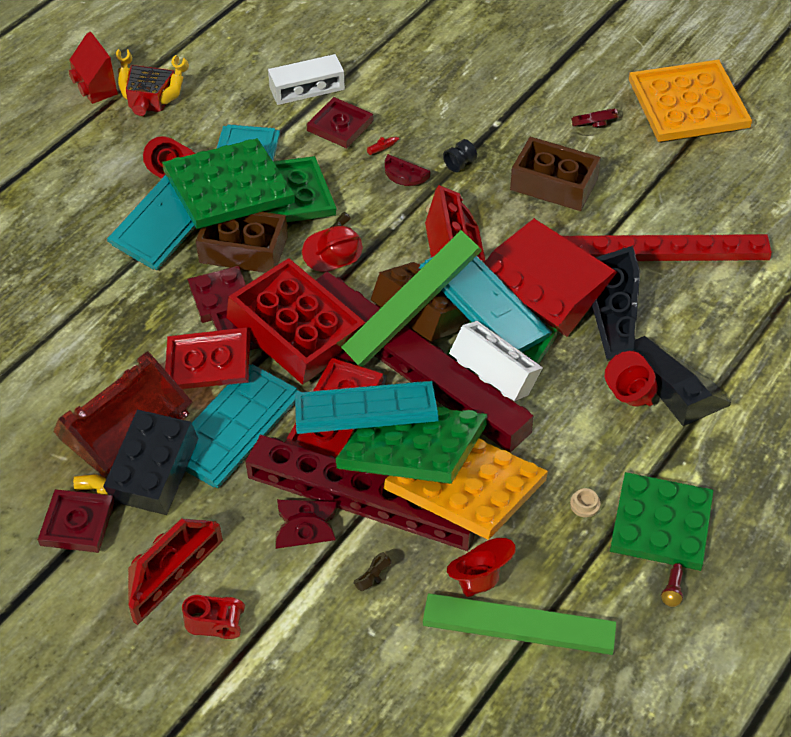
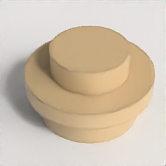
(585, 503)

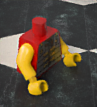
(147, 86)

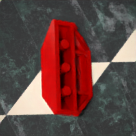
(447, 218)
(168, 563)

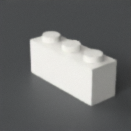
(306, 79)
(495, 360)

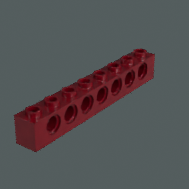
(267, 466)

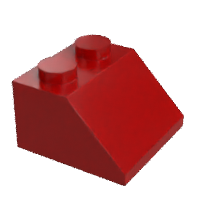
(92, 70)

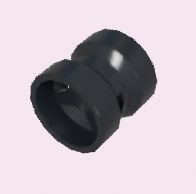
(462, 154)

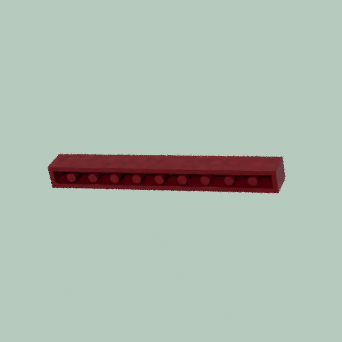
(452, 383)

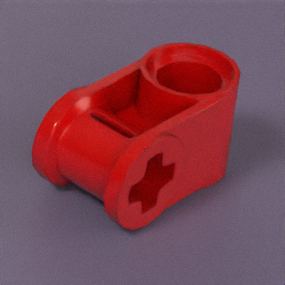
(215, 616)

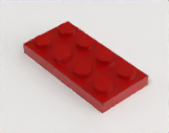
(335, 376)

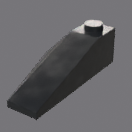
(618, 303)
(680, 386)

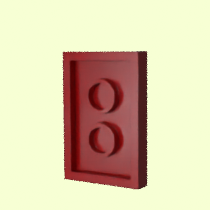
(209, 358)

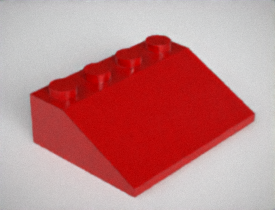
(550, 274)
(293, 319)

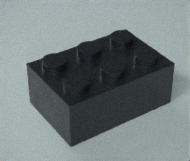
(151, 462)

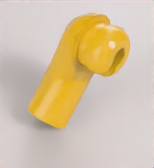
(90, 482)

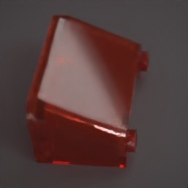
(102, 423)

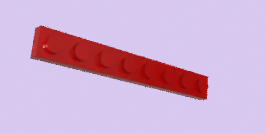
(680, 247)

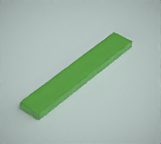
(411, 298)
(520, 624)

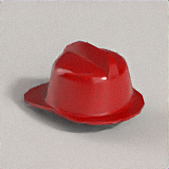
(161, 150)
(332, 248)
(631, 379)
(481, 566)

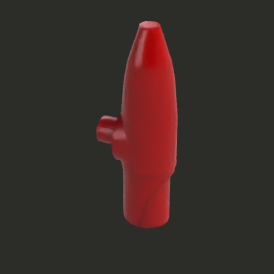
(381, 145)

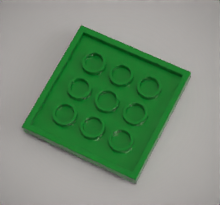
(228, 183)
(415, 450)

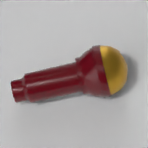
(672, 593)

